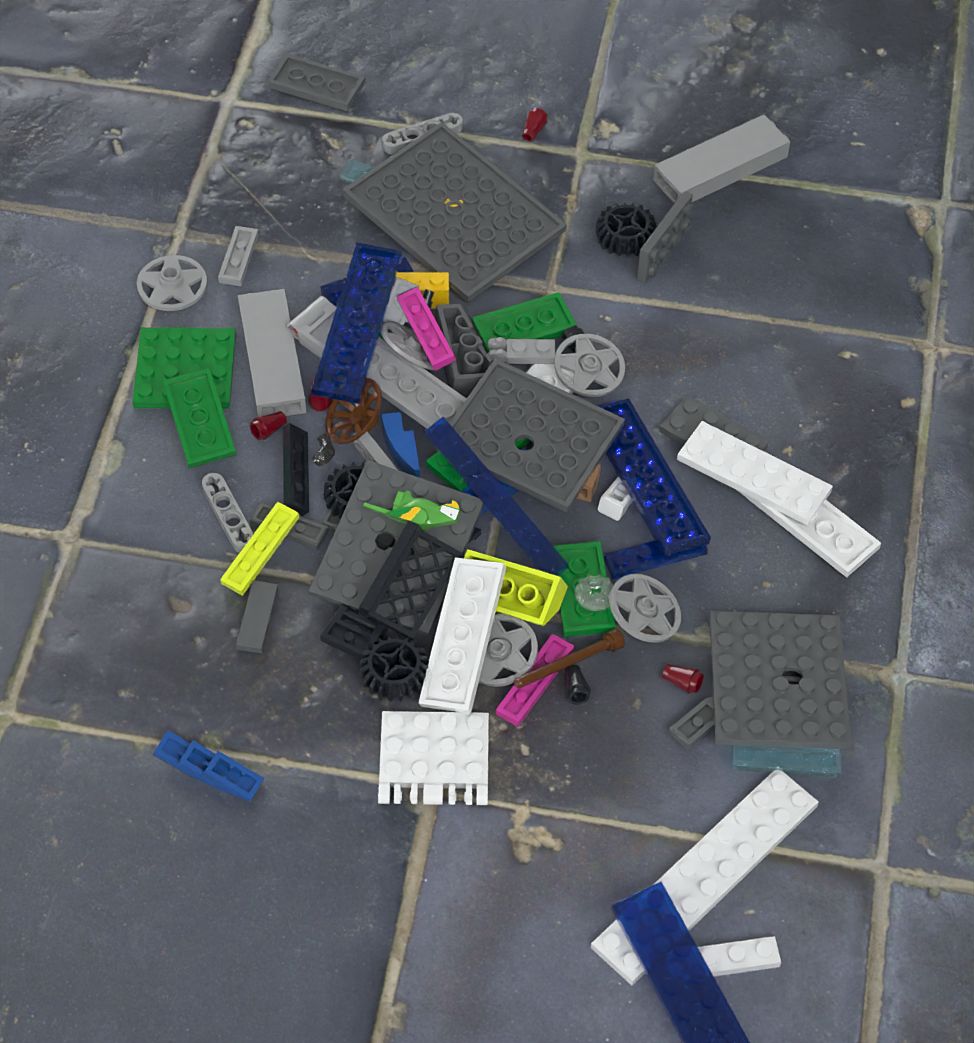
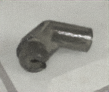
(326, 451)

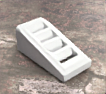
(615, 500)

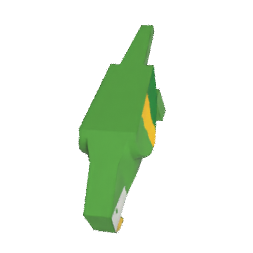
(419, 511)

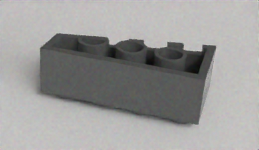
(467, 348)

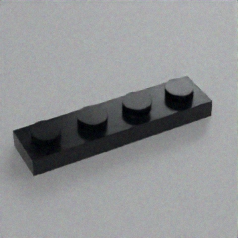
(295, 469)

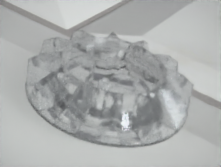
(596, 601)

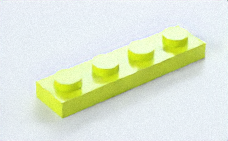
(259, 548)

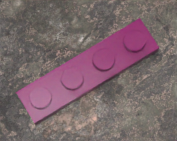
(426, 328)
(521, 700)

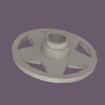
(172, 283)
(405, 343)
(589, 365)
(645, 608)
(504, 652)

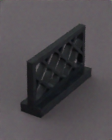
(387, 576)

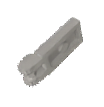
(522, 350)

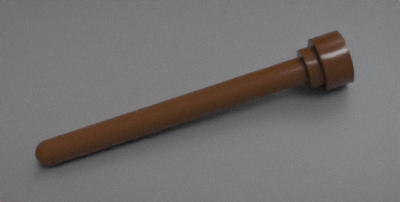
(611, 641)

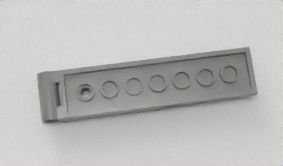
(400, 380)

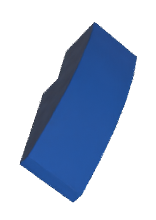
(400, 443)

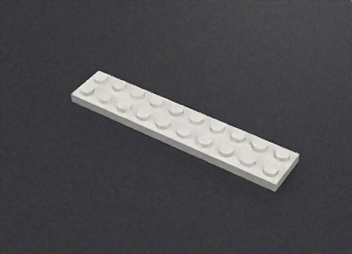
(719, 861)

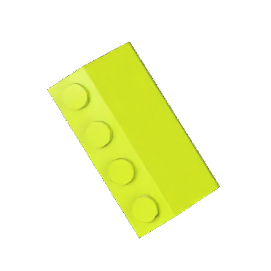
(526, 591)

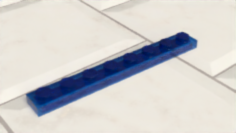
(495, 498)

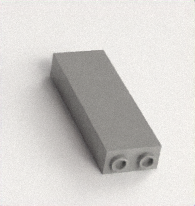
(722, 160)
(271, 353)

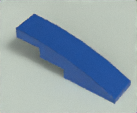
(208, 767)

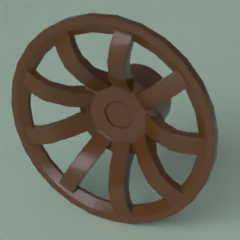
(359, 417)

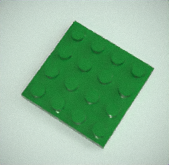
(179, 351)

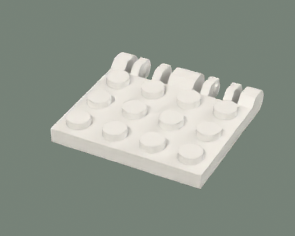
(434, 754)

